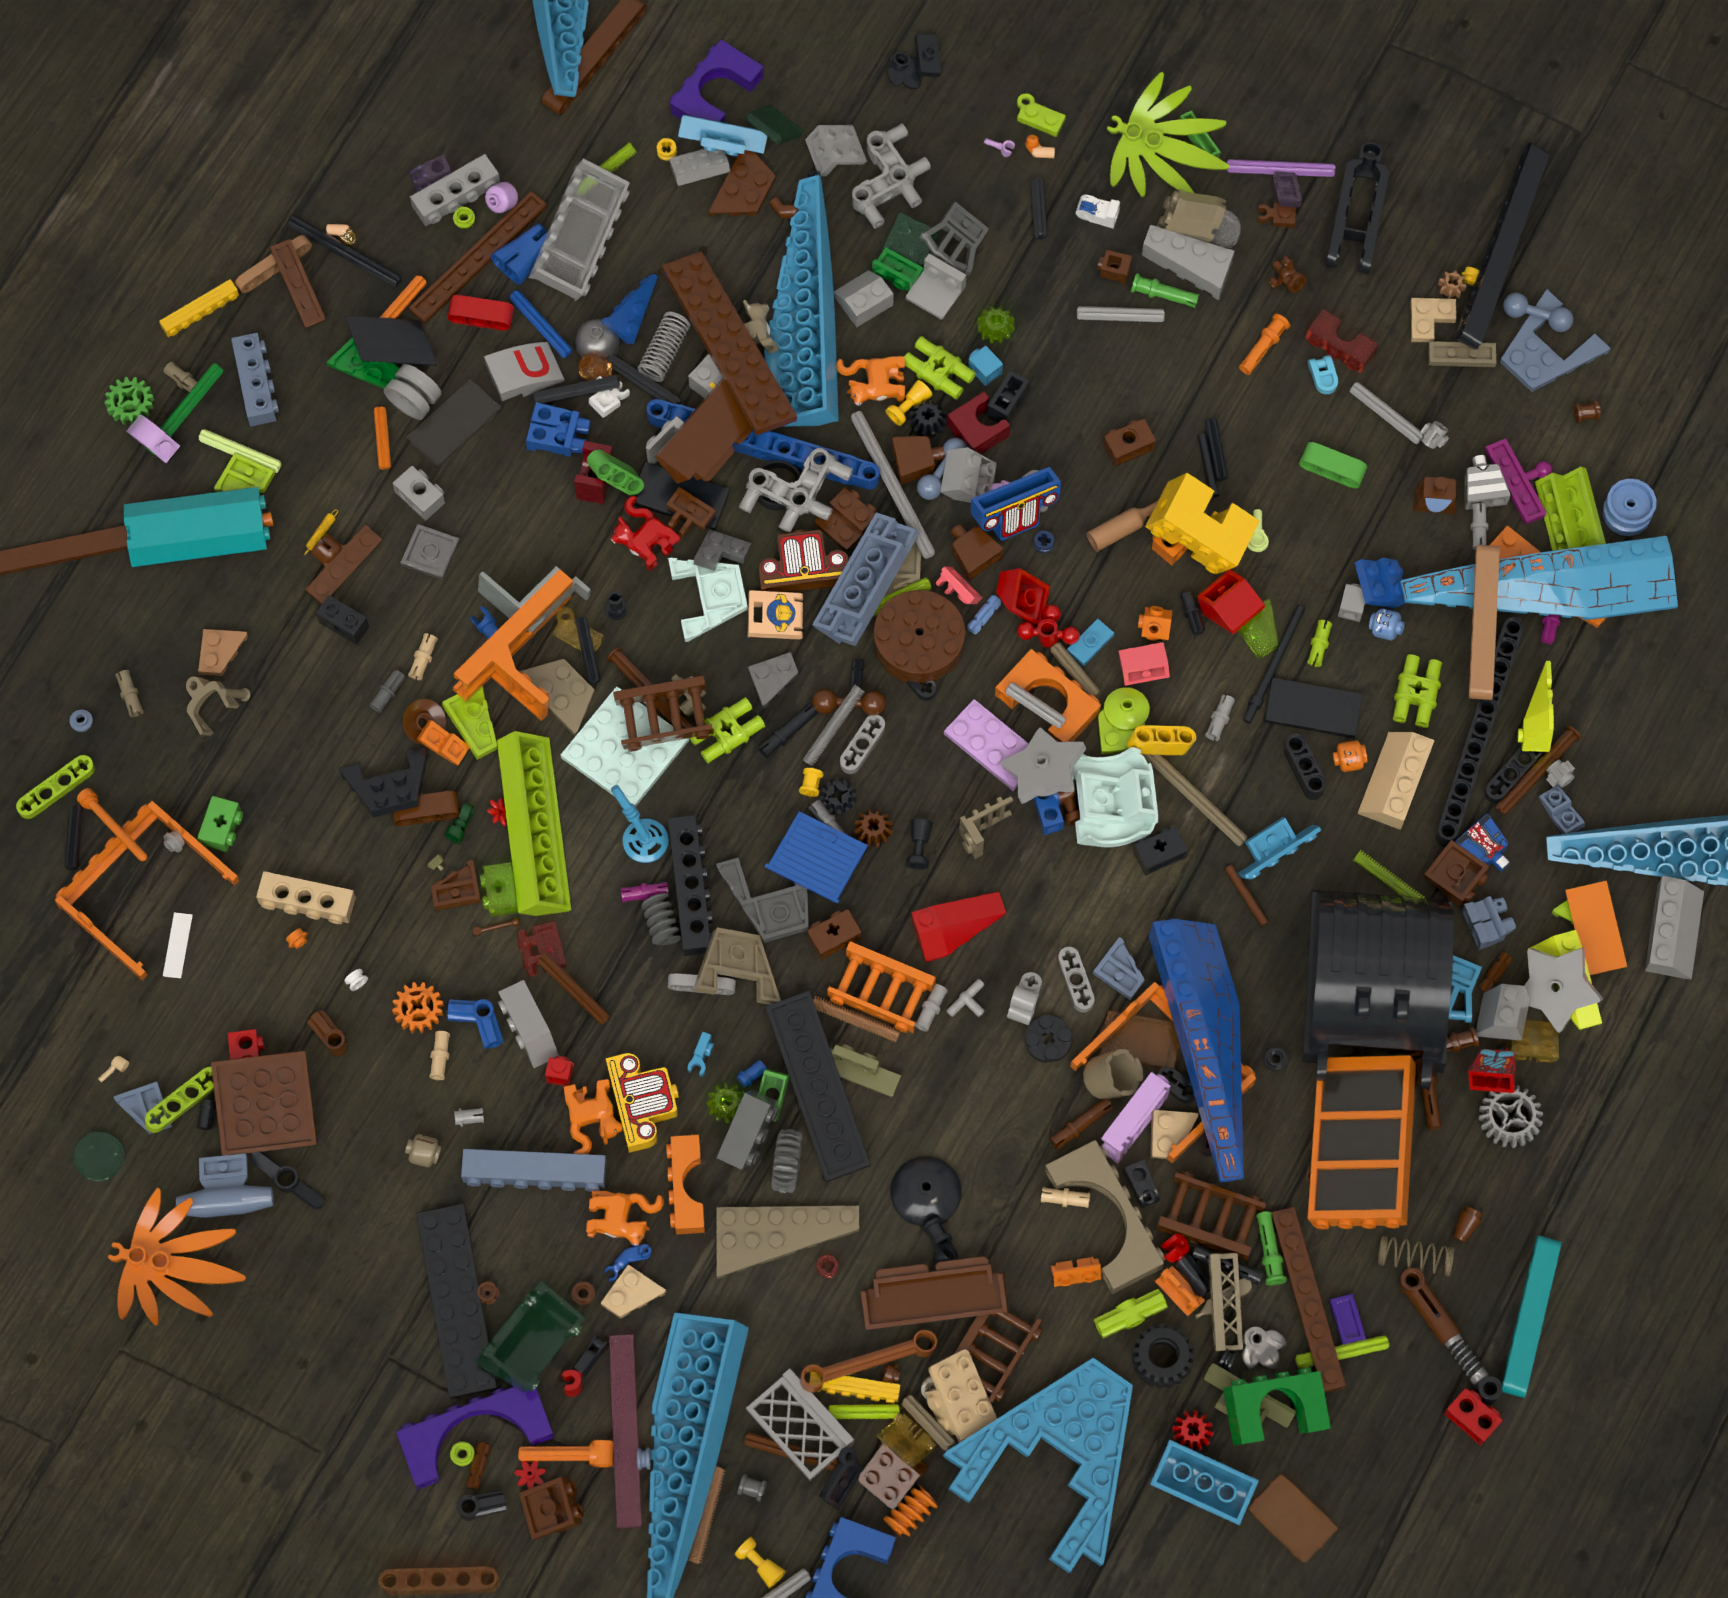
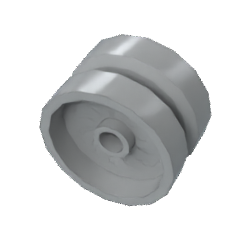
(412, 391)

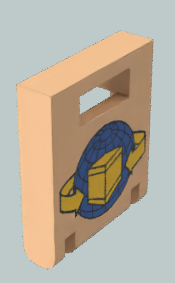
(780, 614)

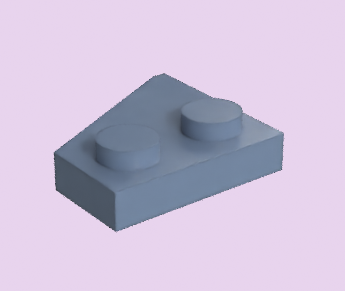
(1120, 971)

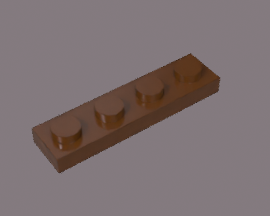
(297, 284)

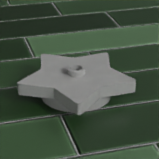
(1044, 766)
(1574, 985)

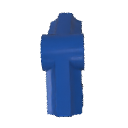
(468, 1012)

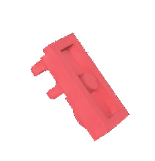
(957, 583)

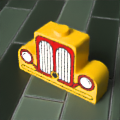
(641, 1099)

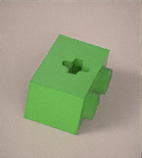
(220, 811)

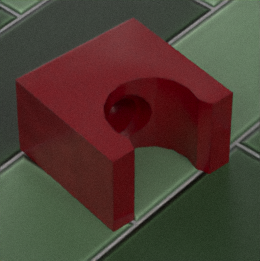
(965, 426)
(591, 488)

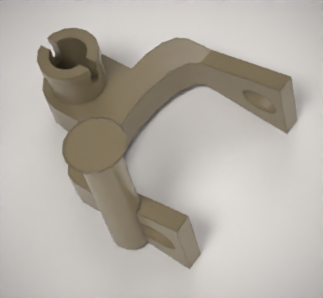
(201, 689)

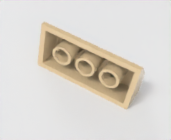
(1396, 778)

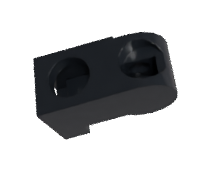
(1141, 1183)

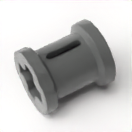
(752, 1487)

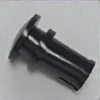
(616, 606)

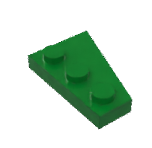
(349, 362)

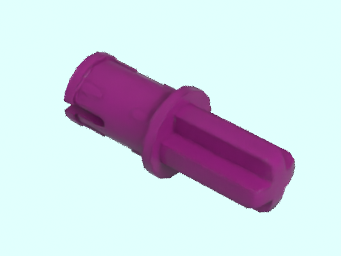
(1550, 626)

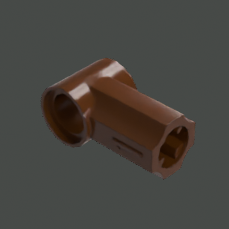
(327, 1033)

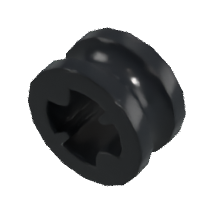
(1227, 1360)

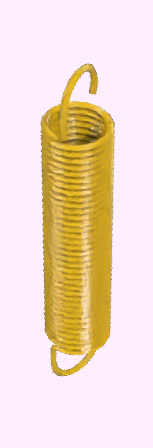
(321, 531)

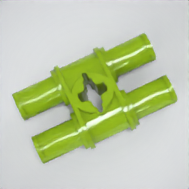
(939, 377)
(1428, 691)
(739, 734)

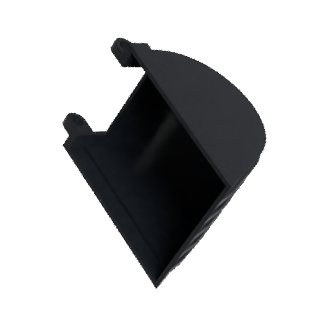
(1378, 976)

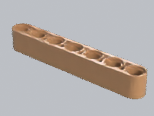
(1484, 622)

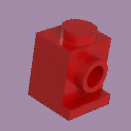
(559, 1071)

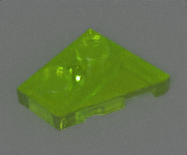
(1261, 632)

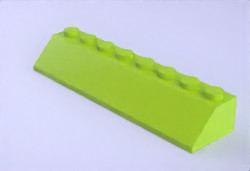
(533, 824)

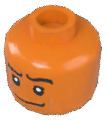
(1350, 756)

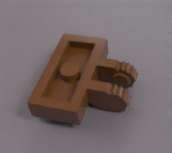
(690, 509)

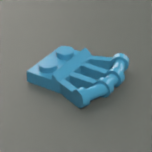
(1463, 980)

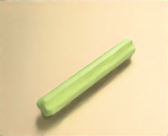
(233, 447)

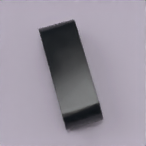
(1305, 756)

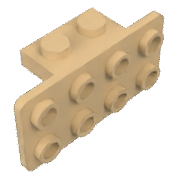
(959, 1396)

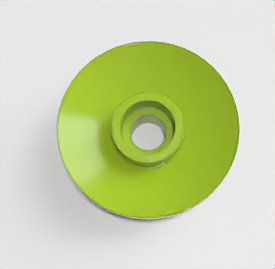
(1123, 717)

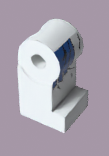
(1098, 210)

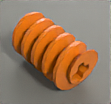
(910, 1511)

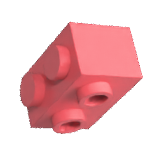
(1144, 663)

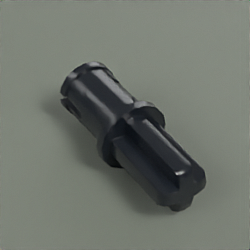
(1192, 612)

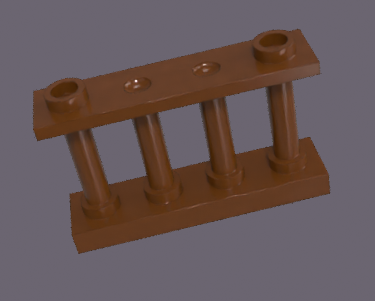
(649, 695)
(1193, 1231)
(981, 1328)

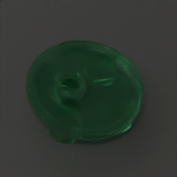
(99, 1156)

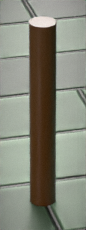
(1246, 895)

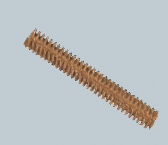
(856, 1019)
(697, 1547)

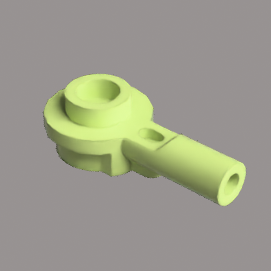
(1259, 540)

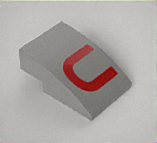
(523, 369)

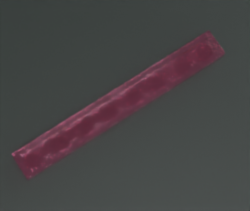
(625, 1431)

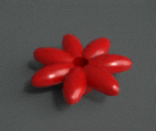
(498, 811)
(530, 1479)

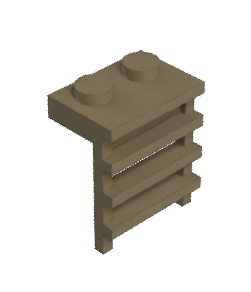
(971, 827)

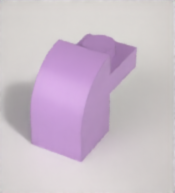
(153, 438)

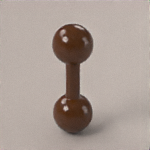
(826, 701)

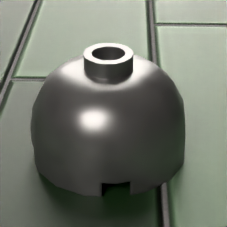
(596, 338)

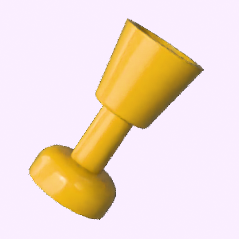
(914, 396)
(768, 1570)

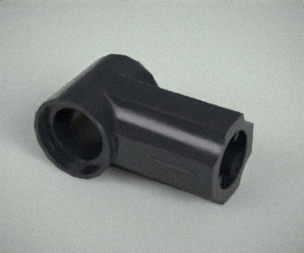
(485, 1505)

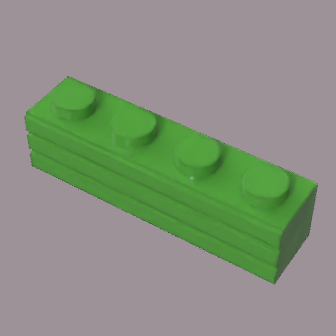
(1203, 140)

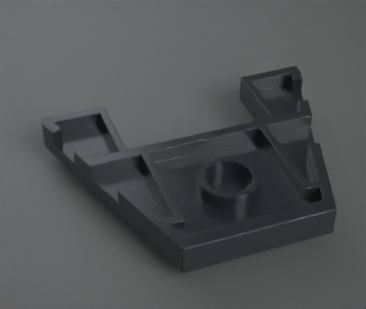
(389, 791)

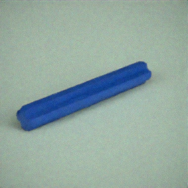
(541, 324)

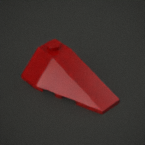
(951, 924)

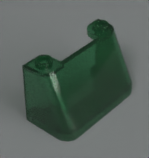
(530, 1338)

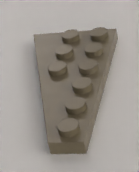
(767, 1233)

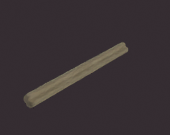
(1197, 798)

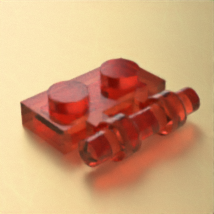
(547, 941)

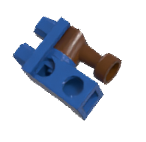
(1050, 814)

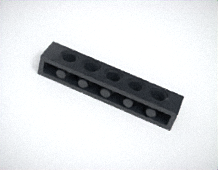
(679, 829)

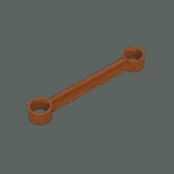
(868, 1360)

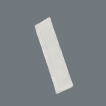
(177, 945)

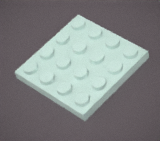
(601, 756)

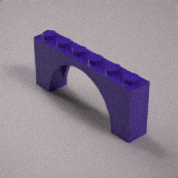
(423, 1440)

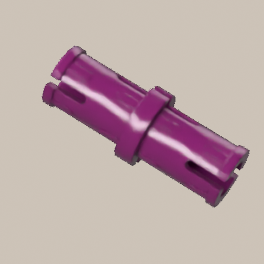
(643, 892)

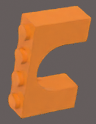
(1035, 672)

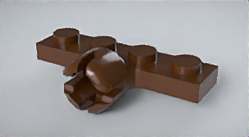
(339, 561)

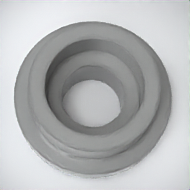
(173, 841)

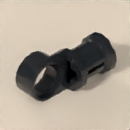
(941, 1240)

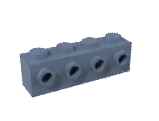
(254, 379)

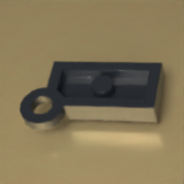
(841, 1479)

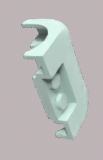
(1115, 799)

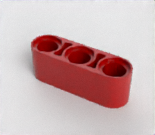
(480, 312)

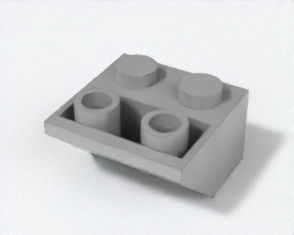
(967, 474)

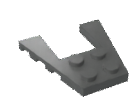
(771, 914)

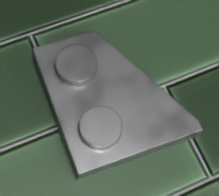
(772, 676)

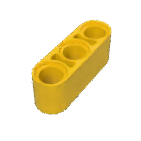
(1162, 739)

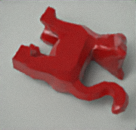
(651, 533)

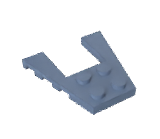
(1537, 363)

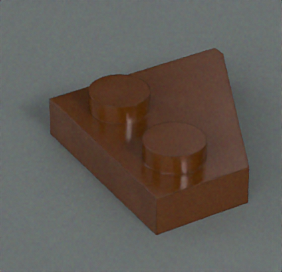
(457, 889)

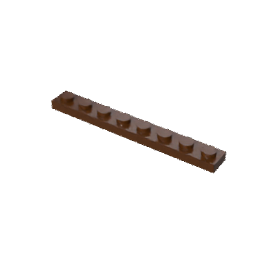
(1308, 1299)

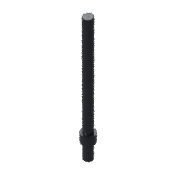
(1256, 701)

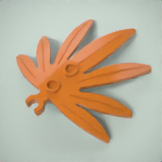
(152, 1261)

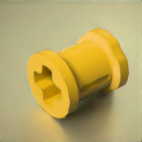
(811, 782)

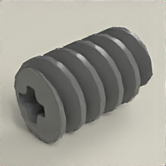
(658, 920)

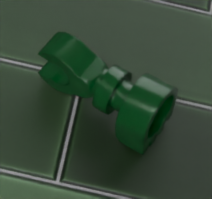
(455, 832)

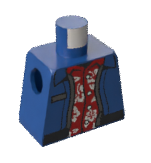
(1486, 843)

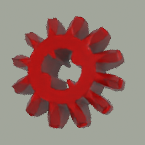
(1202, 1432)

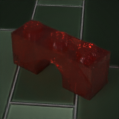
(1354, 354)

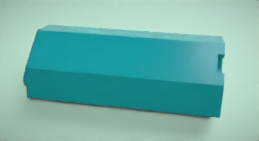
(195, 526)

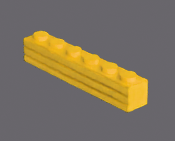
(199, 308)
(859, 1387)

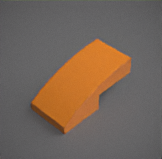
(443, 743)

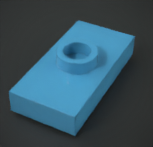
(1091, 642)

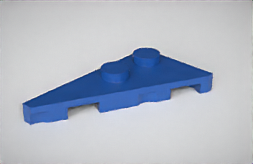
(629, 314)

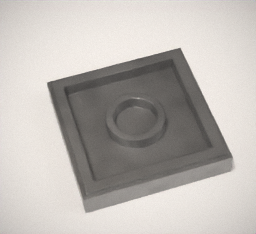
(430, 552)

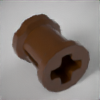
(1587, 411)

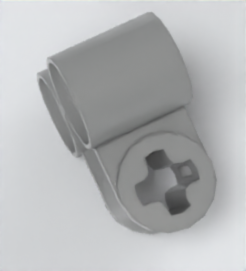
(1025, 998)

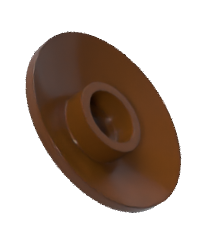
(423, 709)

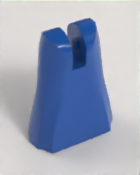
(519, 256)

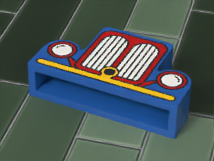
(1017, 504)

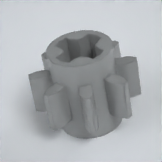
(1434, 434)
(1560, 773)

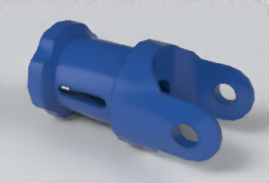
(488, 625)

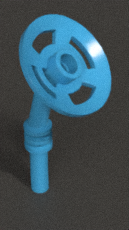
(643, 835)

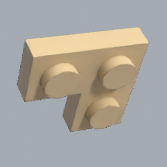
(1426, 312)

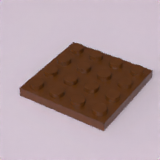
(264, 1103)

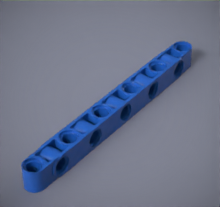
(767, 447)

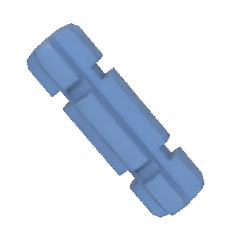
(984, 614)

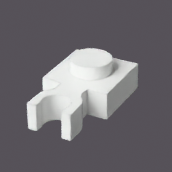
(608, 401)

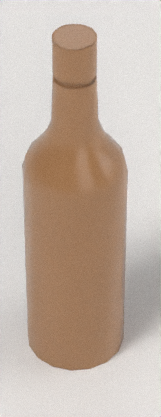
(1119, 527)

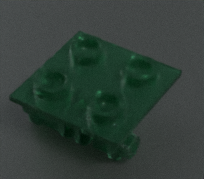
(905, 239)

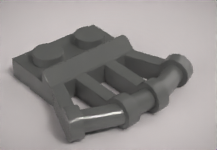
(965, 229)

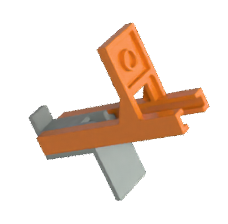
(524, 621)

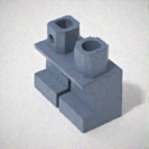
(1485, 922)

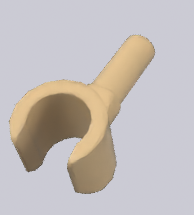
(117, 1063)

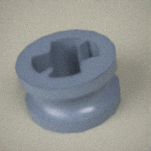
(644, 1458)

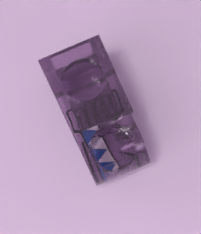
(430, 172)

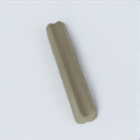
(1074, 669)
(928, 1423)

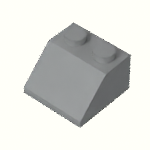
(864, 297)
(1503, 1012)

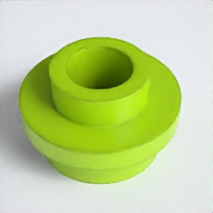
(464, 212)
(459, 1447)

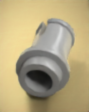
(466, 1116)

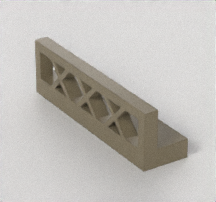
(1217, 1302)

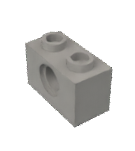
(423, 504)

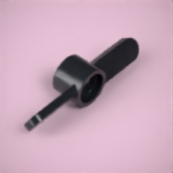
(298, 1188)

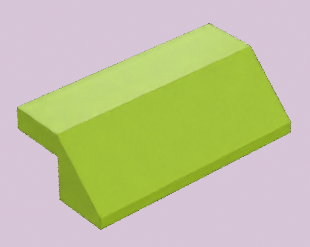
(1570, 510)

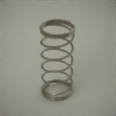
(1383, 1255)

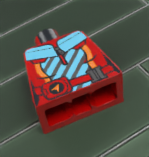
(1493, 1071)

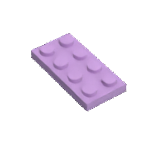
(986, 740)

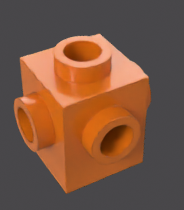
(1155, 623)

